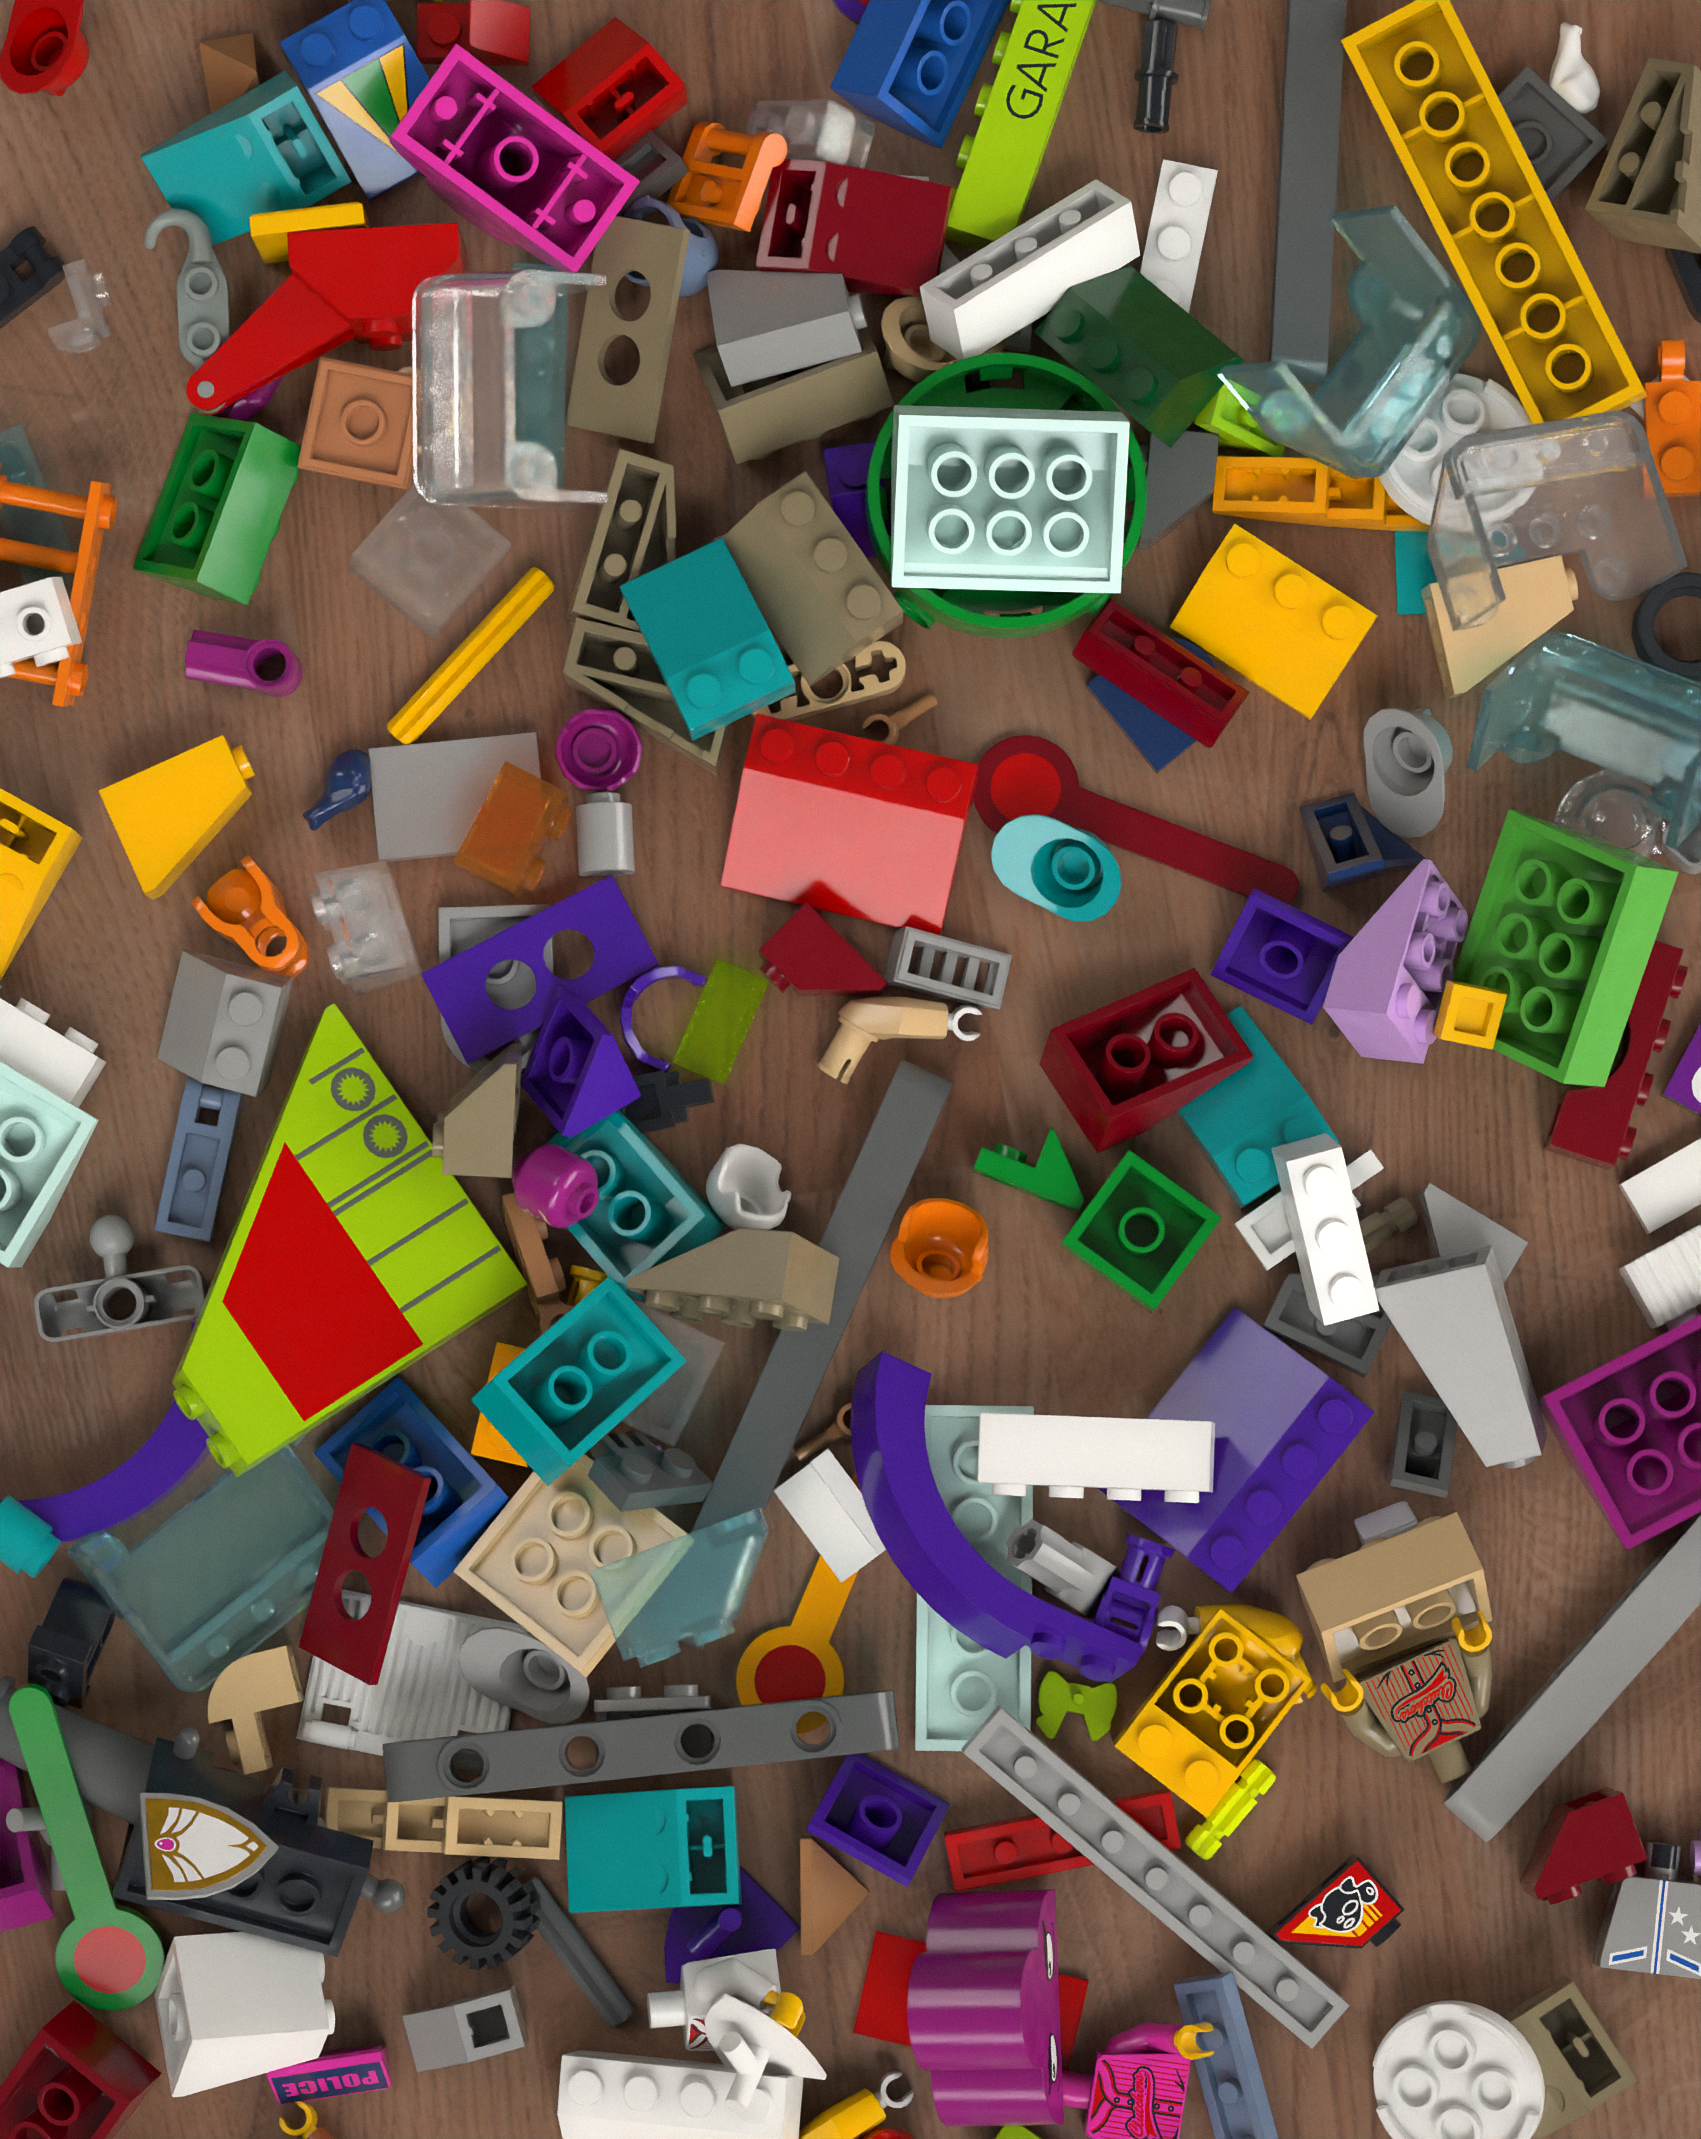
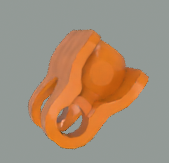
(252, 913)

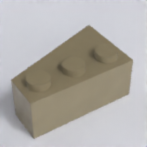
(622, 675)

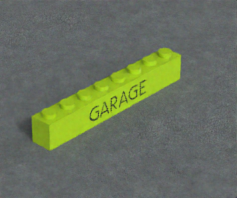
(1016, 118)

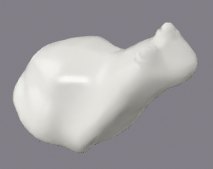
(1571, 73)

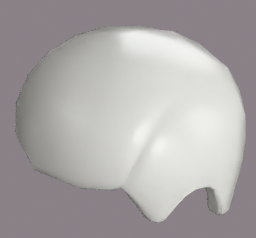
(746, 1189)

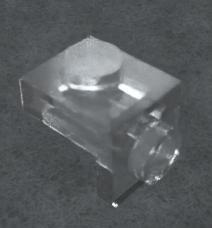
(89, 296)

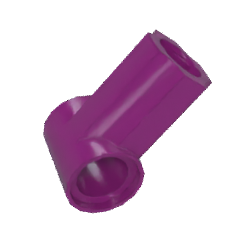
(239, 662)

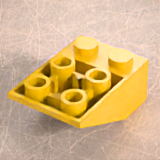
(31, 863)
(1212, 1712)

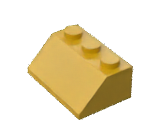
(1272, 621)

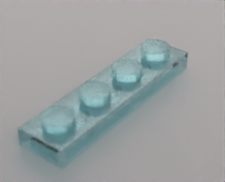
(542, 379)

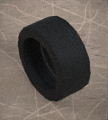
(1644, 622)

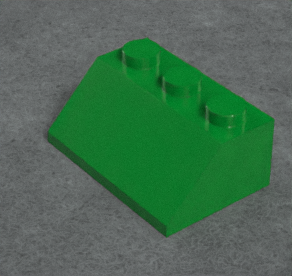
(219, 508)

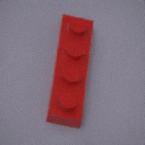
(1031, 1848)

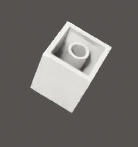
(239, 2008)

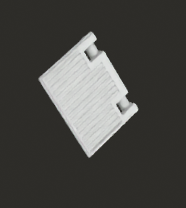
(417, 1690)

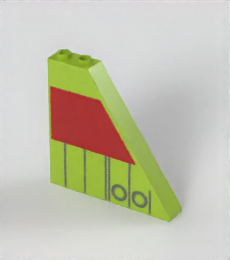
(338, 1262)

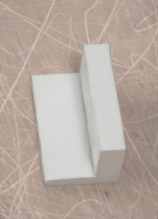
(832, 1515)

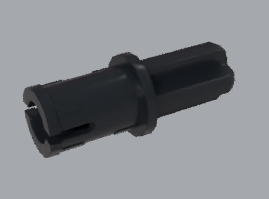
(1156, 76)

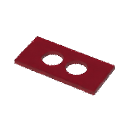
(400, 1497)

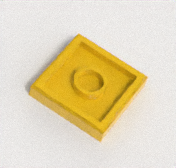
(271, 228)

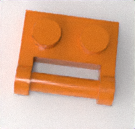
(720, 192)

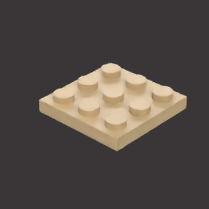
(541, 1555)

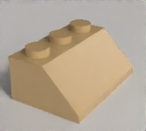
(1394, 1595)

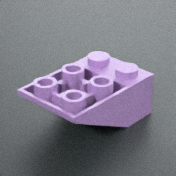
(1397, 969)

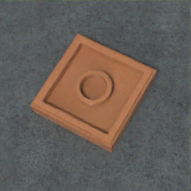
(360, 425)

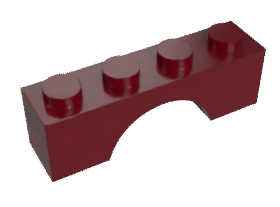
(1595, 1120)

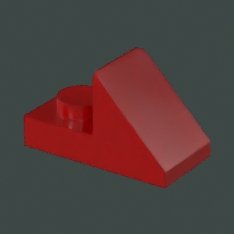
(487, 29)

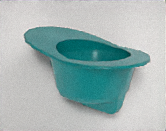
(1057, 867)

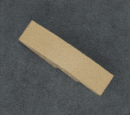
(449, 1824)

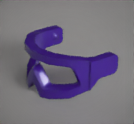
(631, 996)

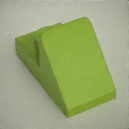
(1236, 426)

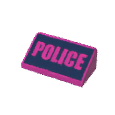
(333, 2075)

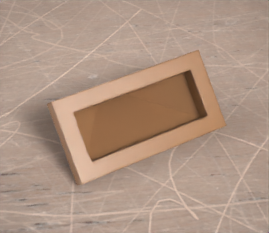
(230, 68)
(826, 1894)

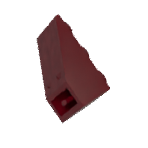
(856, 223)

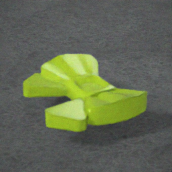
(1059, 1696)

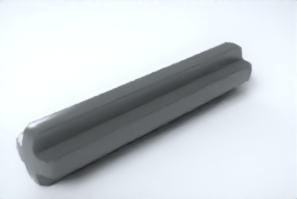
(579, 1958)

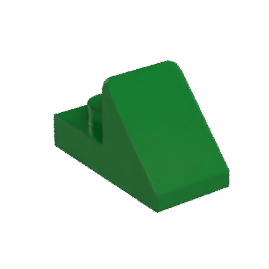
(1049, 1180)

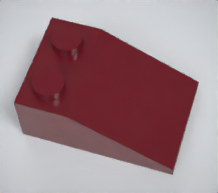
(1142, 1058)
(74, 2082)

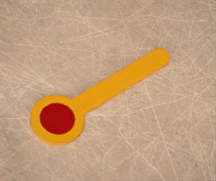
(798, 1658)

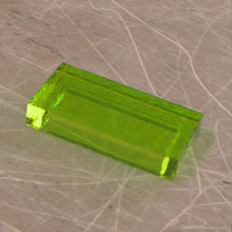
(721, 1022)

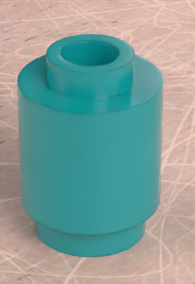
(24, 1539)

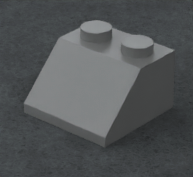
(224, 1022)

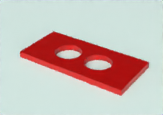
(885, 1995)

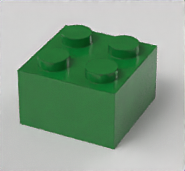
(1140, 1231)

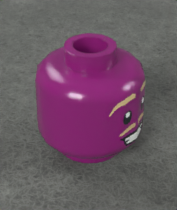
(555, 1185)

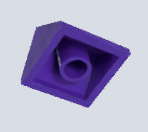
(1281, 956)
(576, 1067)
(878, 1817)

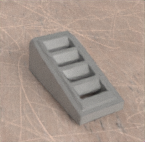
(899, 961)

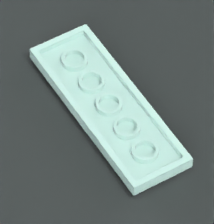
(954, 1675)

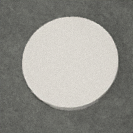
(1462, 410)
(1457, 2076)

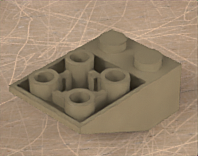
(745, 1279)
(1574, 2054)

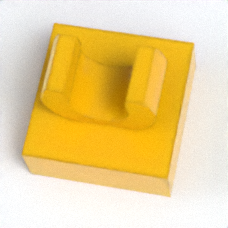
(1469, 1014)

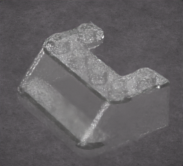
(1549, 494)

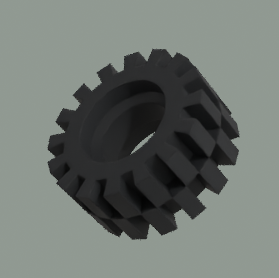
(458, 1928)

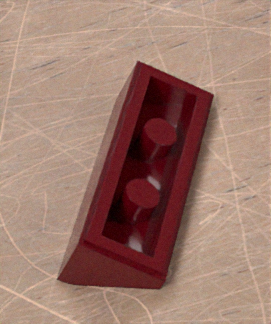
(1159, 673)

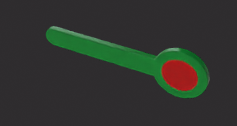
(107, 1950)

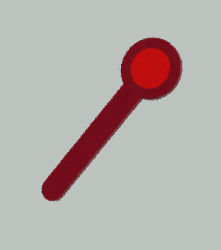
(1039, 778)

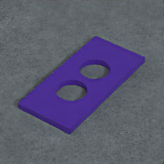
(461, 981)

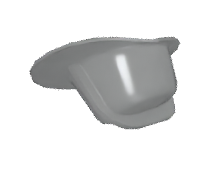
(1406, 769)
(523, 1675)

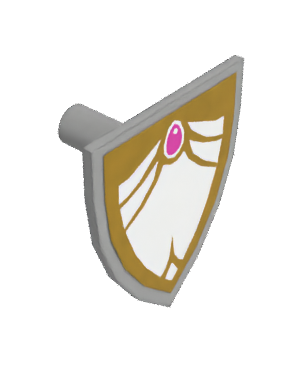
(197, 1847)

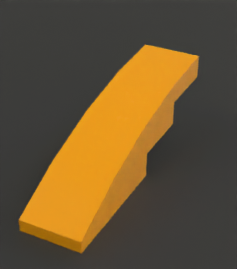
(1305, 494)

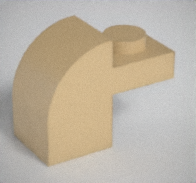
(246, 1689)

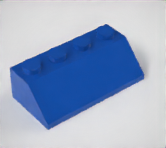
(917, 62)

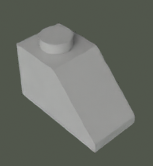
(1459, 1228)

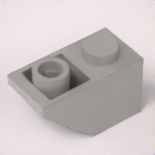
(466, 2029)

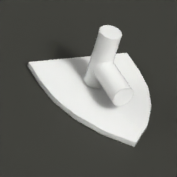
(752, 2046)

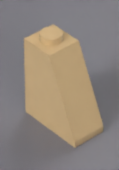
(1536, 600)

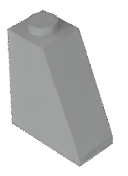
(781, 321)

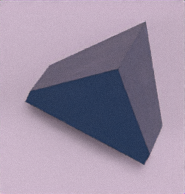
(1352, 843)

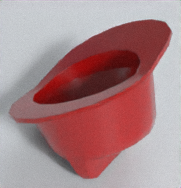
(44, 47)

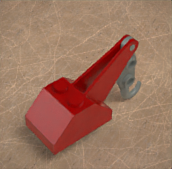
(338, 291)

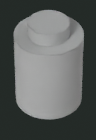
(605, 836)

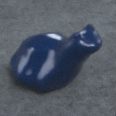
(344, 788)

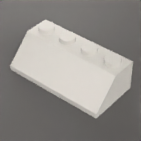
(669, 2099)

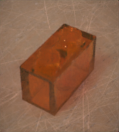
(513, 831)

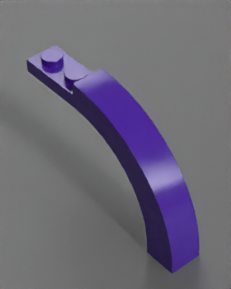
(133, 1487)
(931, 1549)

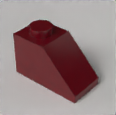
(817, 960)

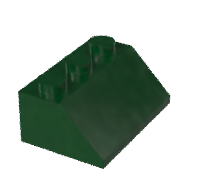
(1139, 349)

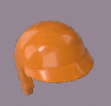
(941, 1248)

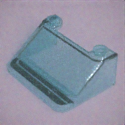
(216, 1570)

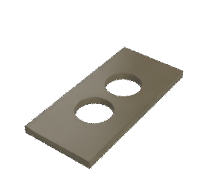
(595, 400)

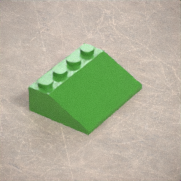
(1568, 942)

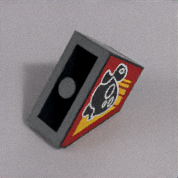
(1342, 1911)

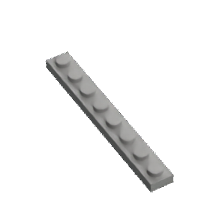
(1155, 1876)

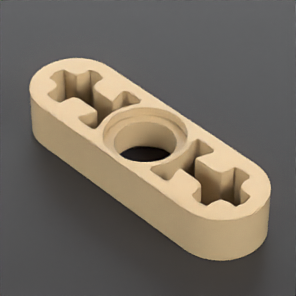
(870, 685)

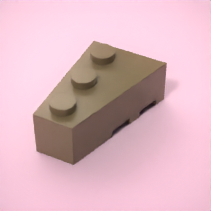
(1654, 166)
(626, 539)

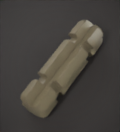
(1379, 1227)

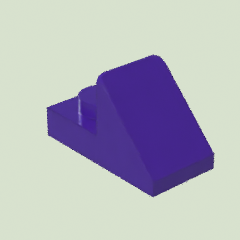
(846, 481)

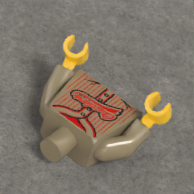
(1423, 1701)

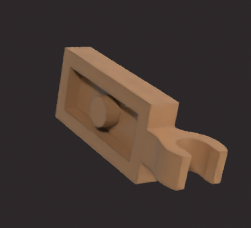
(542, 1274)

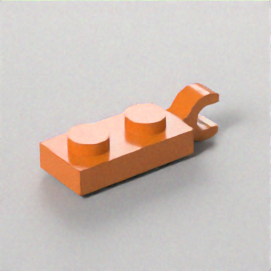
(1674, 422)

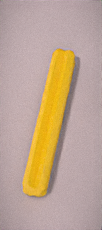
(470, 656)

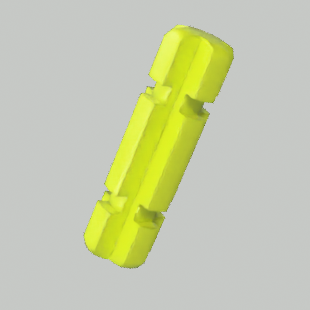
(1231, 1809)

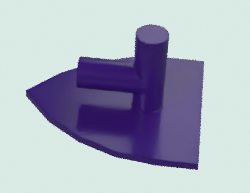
(726, 1929)

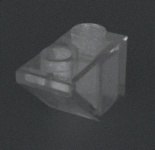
(815, 130)

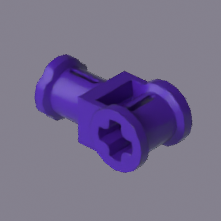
(1131, 1599)

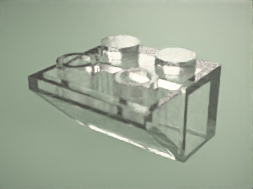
(368, 927)

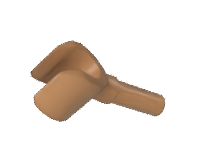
(901, 718)
(829, 1435)

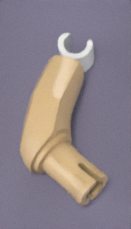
(884, 1019)

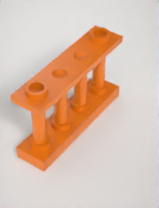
(99, 514)

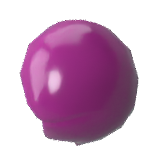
(598, 749)

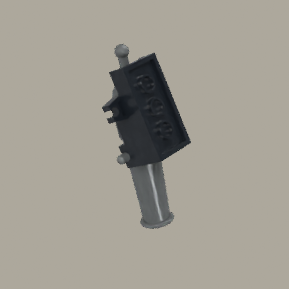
(300, 1892)

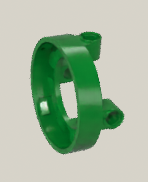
(1045, 387)

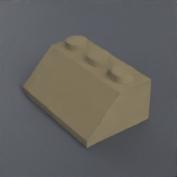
(796, 403)
(811, 579)

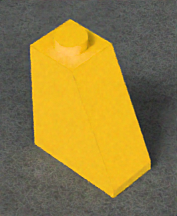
(177, 809)

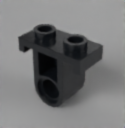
(70, 1642)

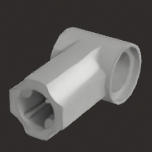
(1064, 1568)

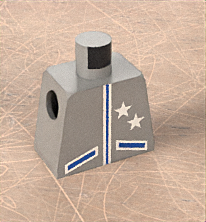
(1653, 1920)

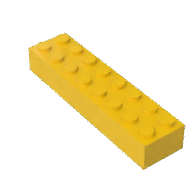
(1492, 214)

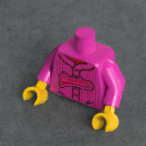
(1137, 2082)

